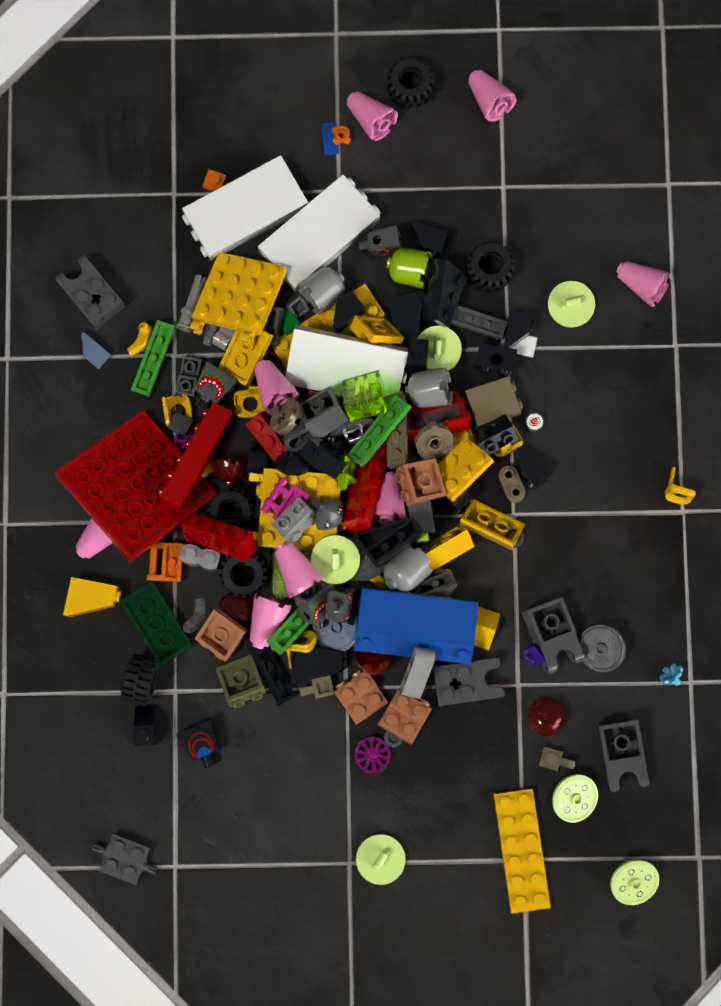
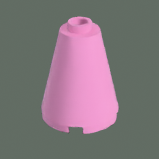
(491, 95)
(372, 115)
(644, 281)
(273, 386)
(389, 504)
(92, 541)
(295, 569)
(266, 618)

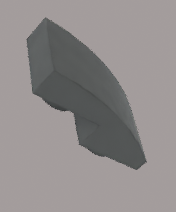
(188, 376)

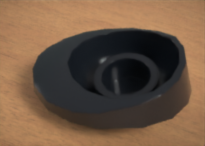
(292, 464)

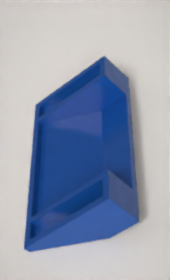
(401, 620)

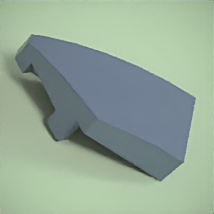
(93, 351)

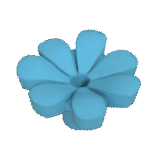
(671, 675)

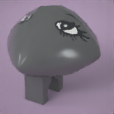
(328, 513)

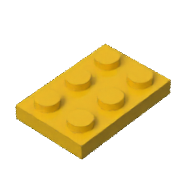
(241, 359)
(462, 467)

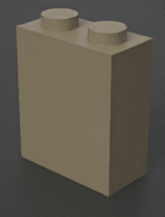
(493, 401)

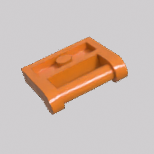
(170, 562)

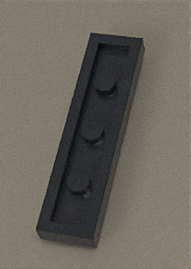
(271, 672)

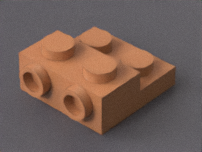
(420, 482)
(220, 634)
(360, 696)
(405, 717)

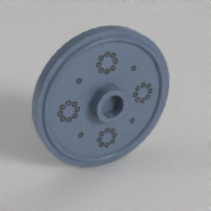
(336, 636)

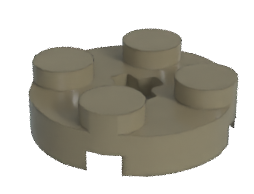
(285, 416)
(429, 433)

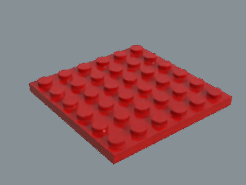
(121, 482)

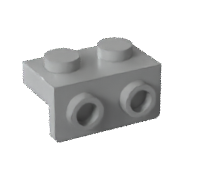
(294, 520)

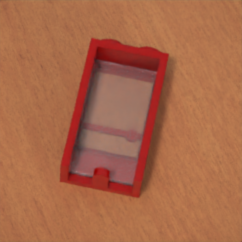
(451, 415)

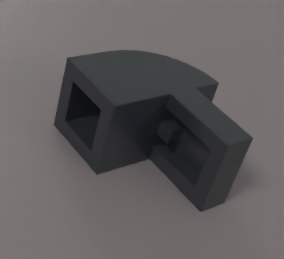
(257, 461)

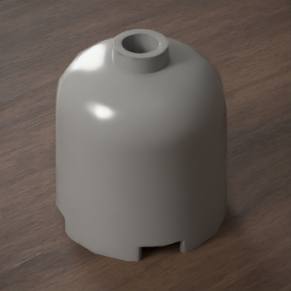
(322, 289)
(429, 388)
(407, 570)

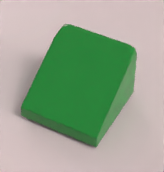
(288, 322)

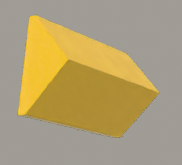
(491, 524)
(448, 546)
(485, 627)

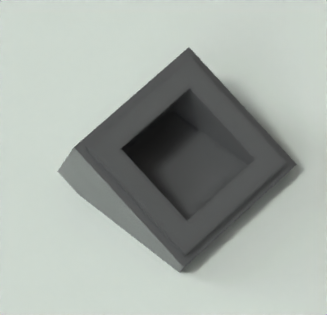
(296, 305)
(180, 424)

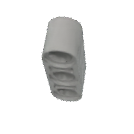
(417, 672)

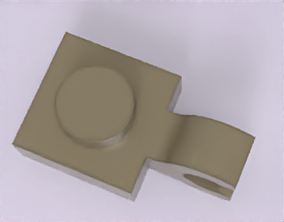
(320, 688)
(553, 759)

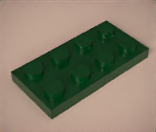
(156, 623)

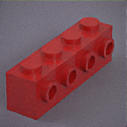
(219, 536)

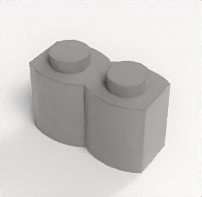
(206, 558)

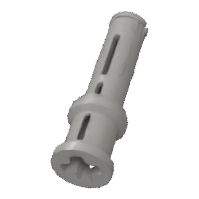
(187, 311)

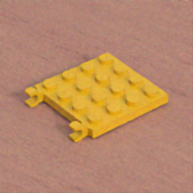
(238, 295)
(315, 484)

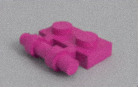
(290, 496)

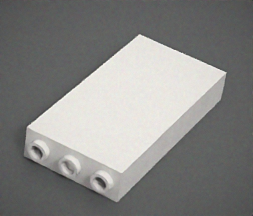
(244, 208)
(320, 231)
(327, 358)

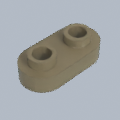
(511, 484)

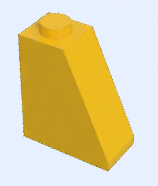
(89, 596)

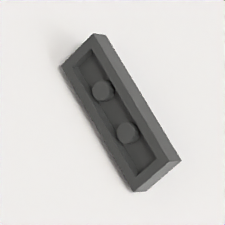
(479, 323)

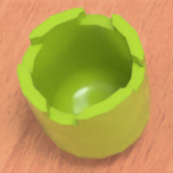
(410, 267)

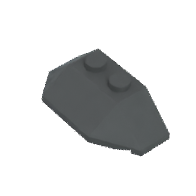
(438, 583)

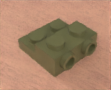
(241, 681)

